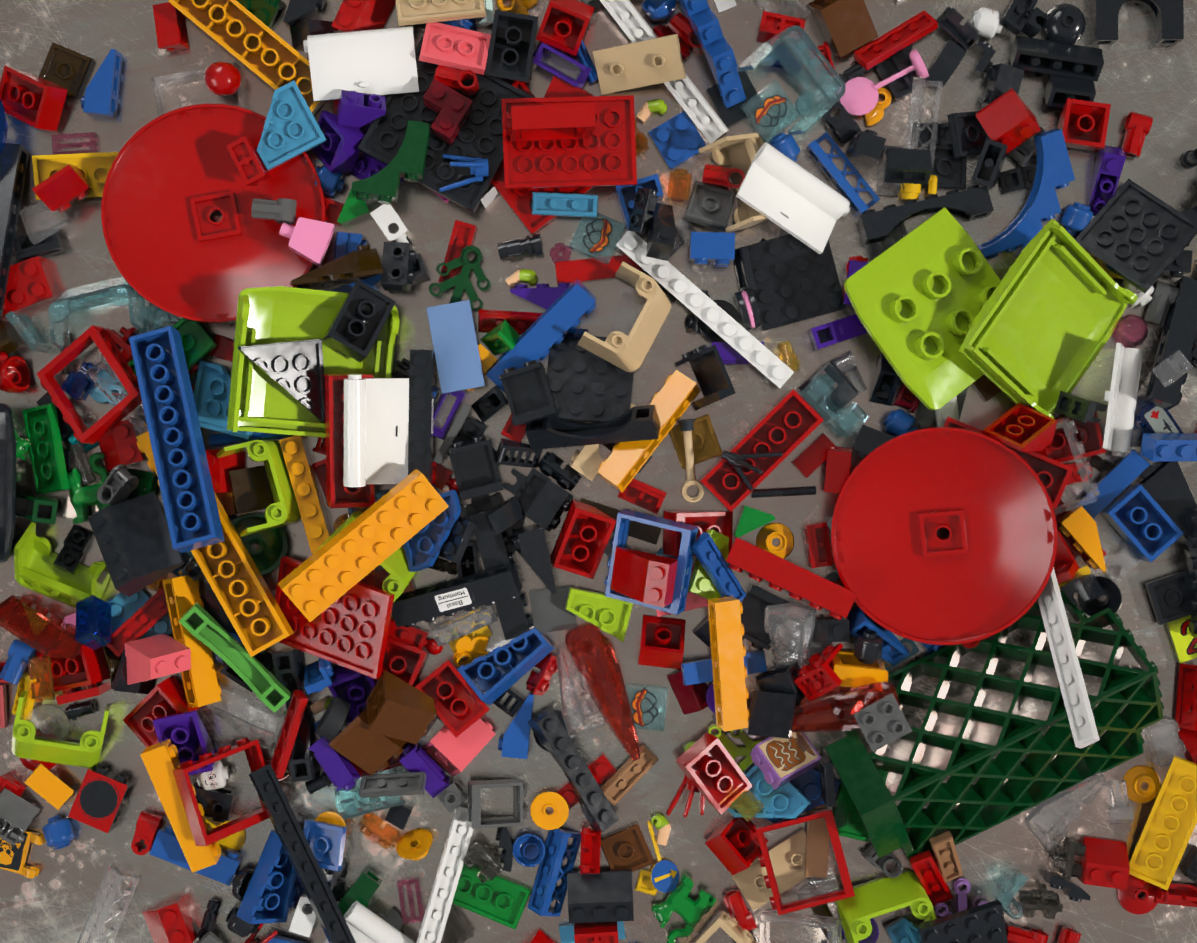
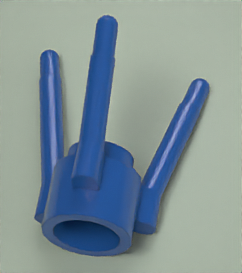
(477, 166)

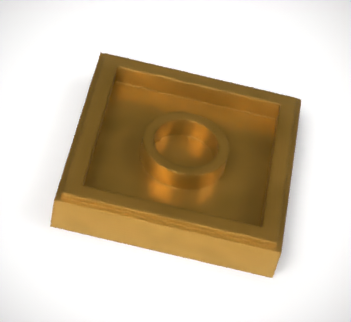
(704, 441)

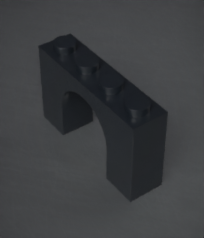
(1167, 16)

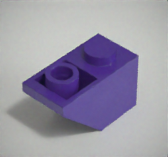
(359, 108)

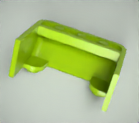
(285, 509)
(395, 564)
(36, 572)
(29, 746)
(882, 897)

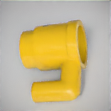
(912, 191)

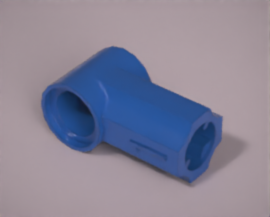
(18, 658)

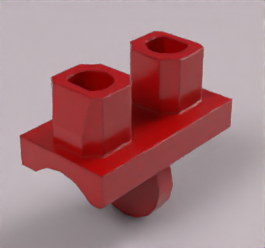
(123, 341)

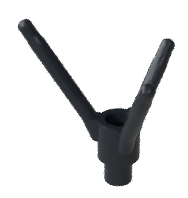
(738, 461)

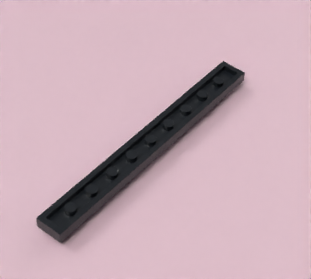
(301, 855)

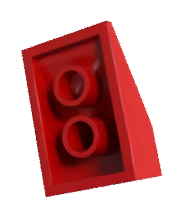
(32, 98)
(1023, 429)
(1090, 435)
(713, 520)
(644, 576)
(84, 670)
(453, 699)
(164, 700)
(713, 772)

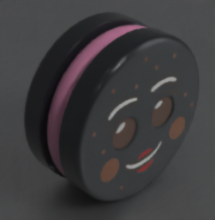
(748, 309)

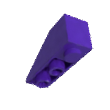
(1105, 177)
(542, 295)
(836, 332)

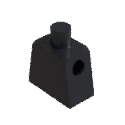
(781, 681)

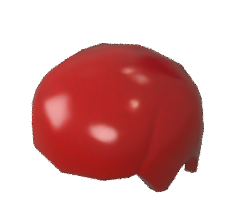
(222, 78)

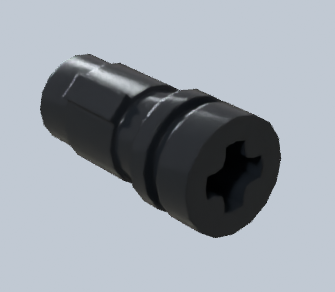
(521, 247)

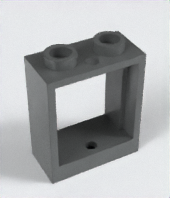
(474, 804)

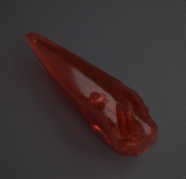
(603, 678)
(837, 710)

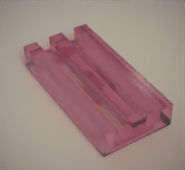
(93, 144)
(412, 919)

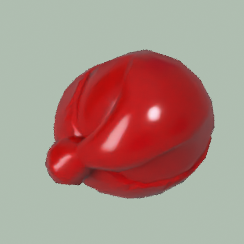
(14, 374)

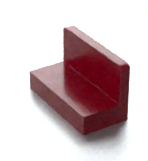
(690, 697)

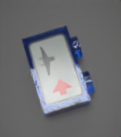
(1155, 420)

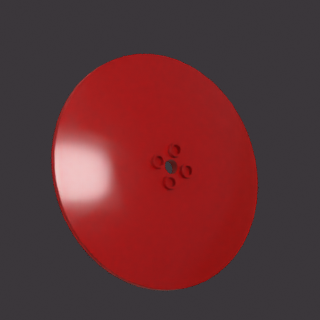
(162, 203)
(954, 585)

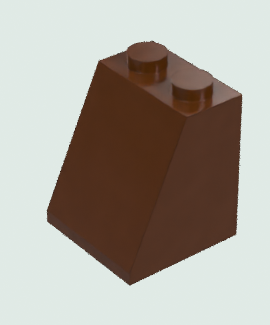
(843, 24)
(399, 709)
(366, 748)

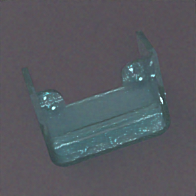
(807, 68)
(92, 295)

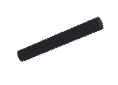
(778, 492)

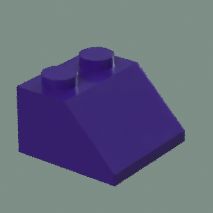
(341, 144)

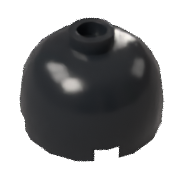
(1063, 24)

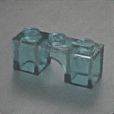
(845, 419)
(352, 805)

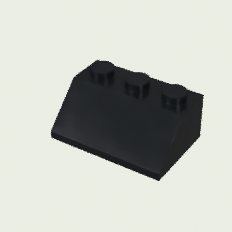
(600, 896)

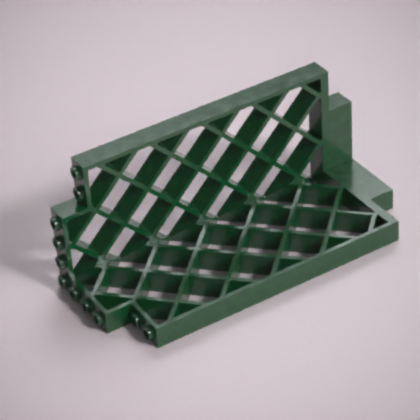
(1019, 735)

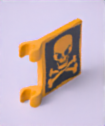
(14, 857)

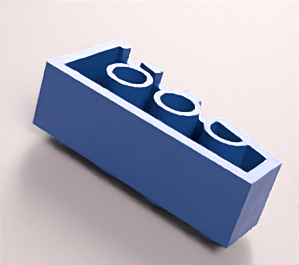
(505, 665)
(270, 886)

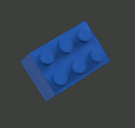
(1142, 522)

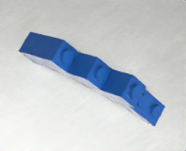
(716, 49)
(1052, 171)

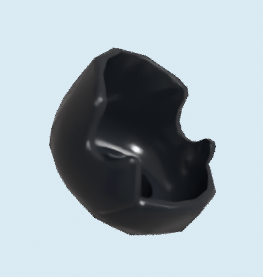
(241, 882)

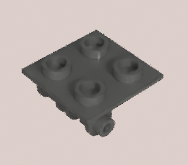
(882, 722)
(15, 816)

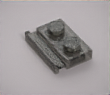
(456, 928)

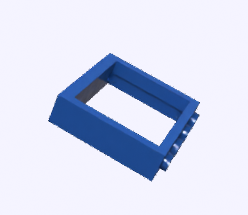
(684, 564)

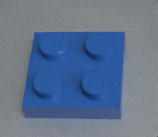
(677, 140)
(326, 843)

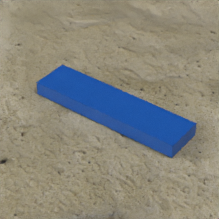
(1116, 481)
(717, 567)
(701, 670)

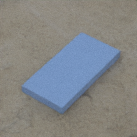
(455, 346)

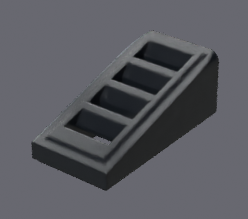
(502, 458)
(504, 706)

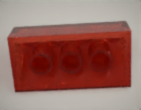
(39, 627)

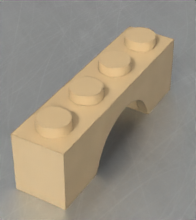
(588, 460)

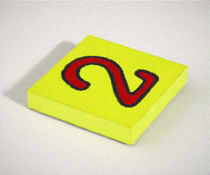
(1183, 643)

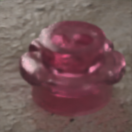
(560, 247)

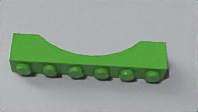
(252, 672)

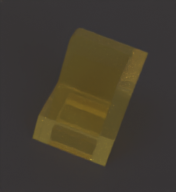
(747, 805)

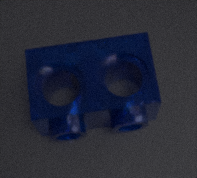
(93, 622)

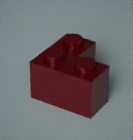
(451, 108)

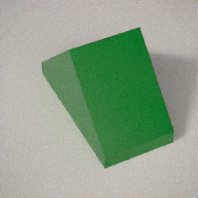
(353, 210)
(501, 338)
(750, 520)

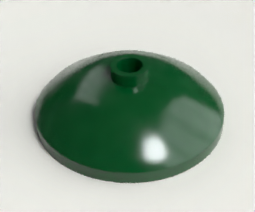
(271, 542)

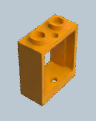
(855, 673)

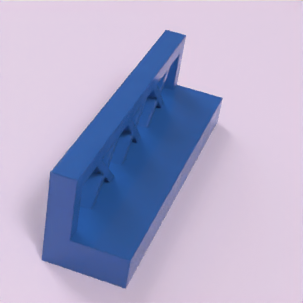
(835, 175)
(551, 872)

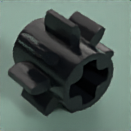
(401, 369)

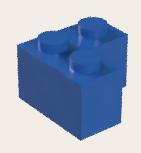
(627, 193)
(712, 247)

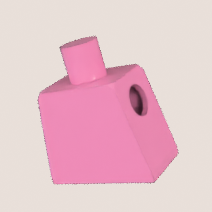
(309, 238)

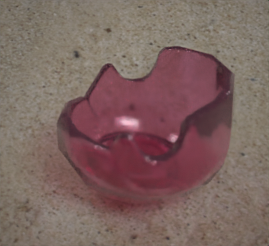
(1130, 331)

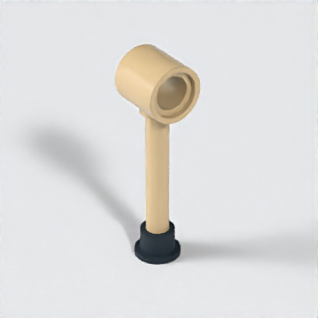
(687, 427)

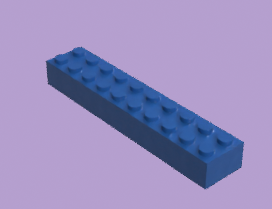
(176, 439)

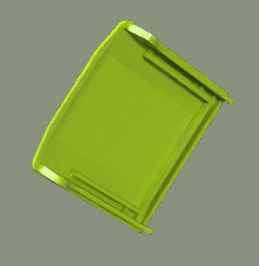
(922, 303)
(292, 315)
(1045, 320)

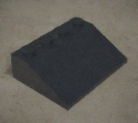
(135, 542)

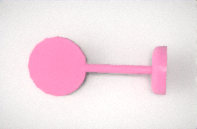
(862, 94)

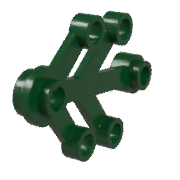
(462, 280)

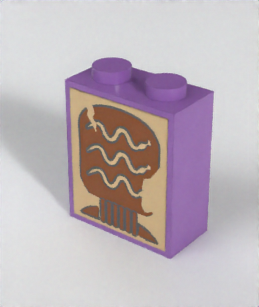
(784, 758)

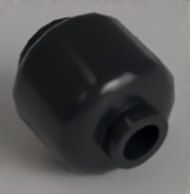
(868, 646)
(238, 925)

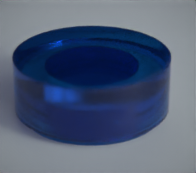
(576, 332)

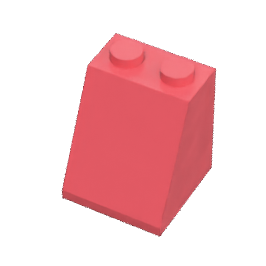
(155, 658)
(456, 753)

